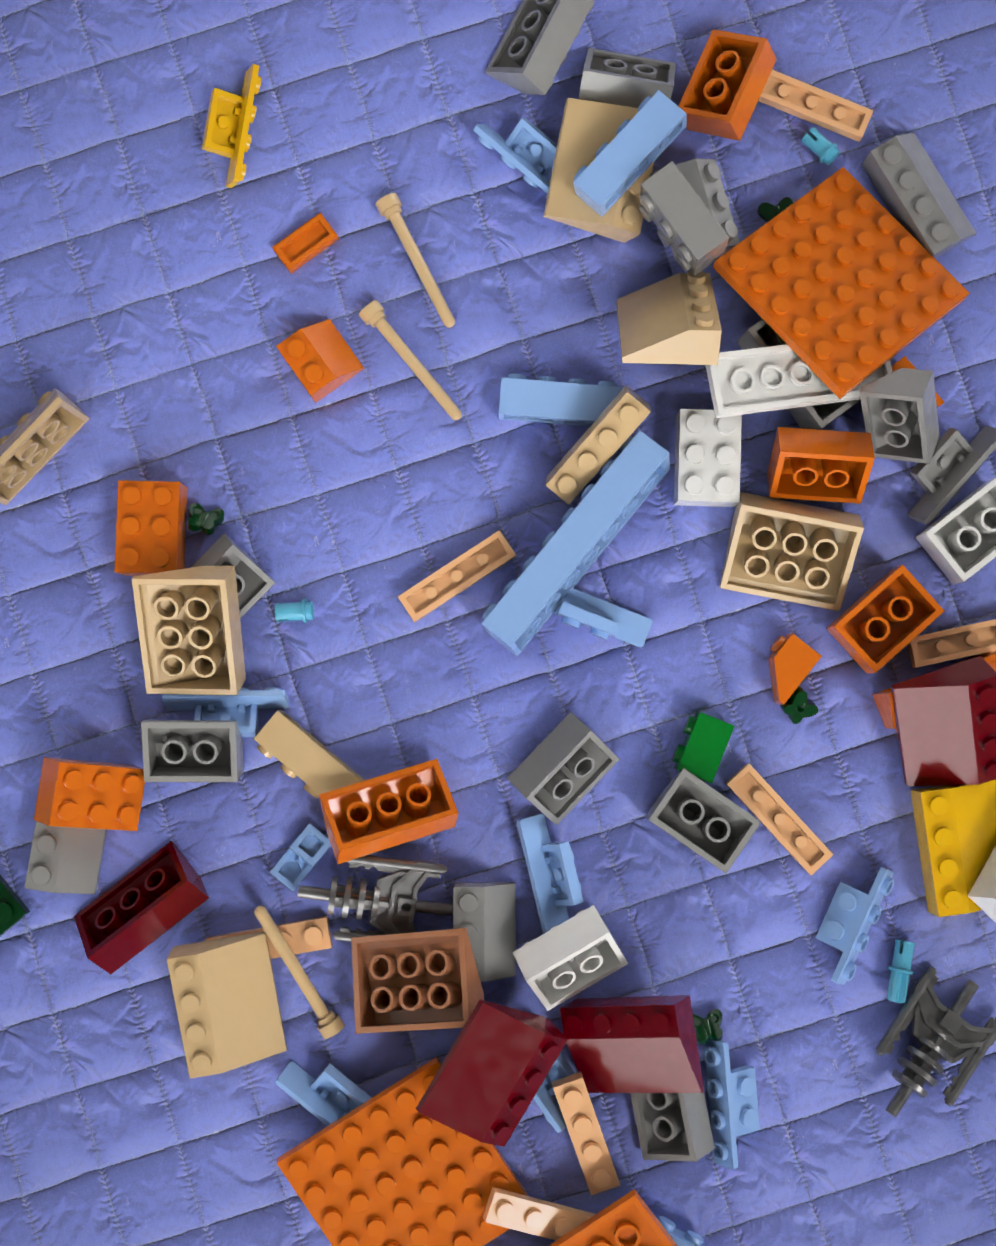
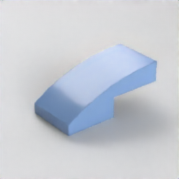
(300, 857)

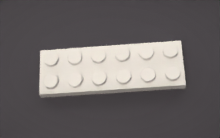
(771, 381)

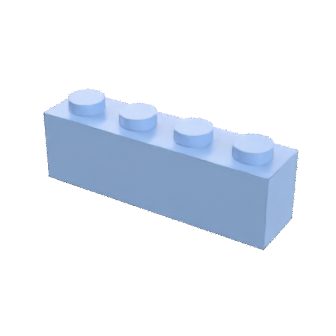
(629, 153)
(554, 401)

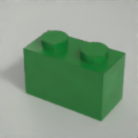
(702, 746)

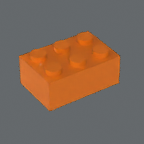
(727, 84)
(820, 465)
(150, 527)
(885, 619)
(89, 794)

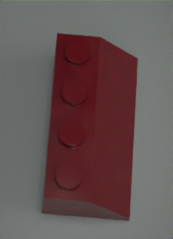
(139, 908)

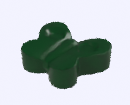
(768, 211)
(204, 520)
(798, 706)
(708, 1027)

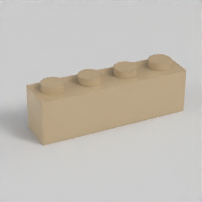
(598, 444)
(303, 756)

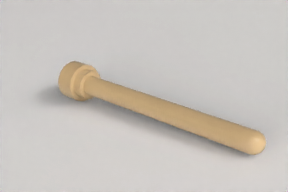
(391, 208)
(374, 315)
(328, 1022)

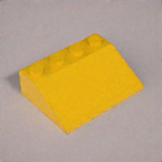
(954, 842)

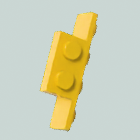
(229, 124)

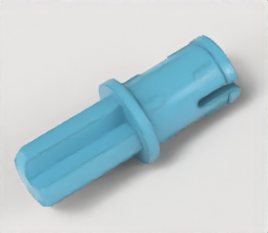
(900, 971)

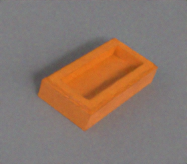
(305, 243)

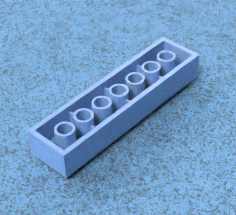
(577, 542)

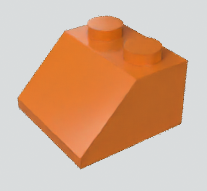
(320, 358)

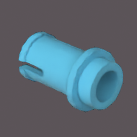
(821, 146)
(294, 611)

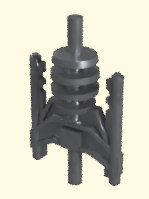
(391, 901)
(941, 1036)

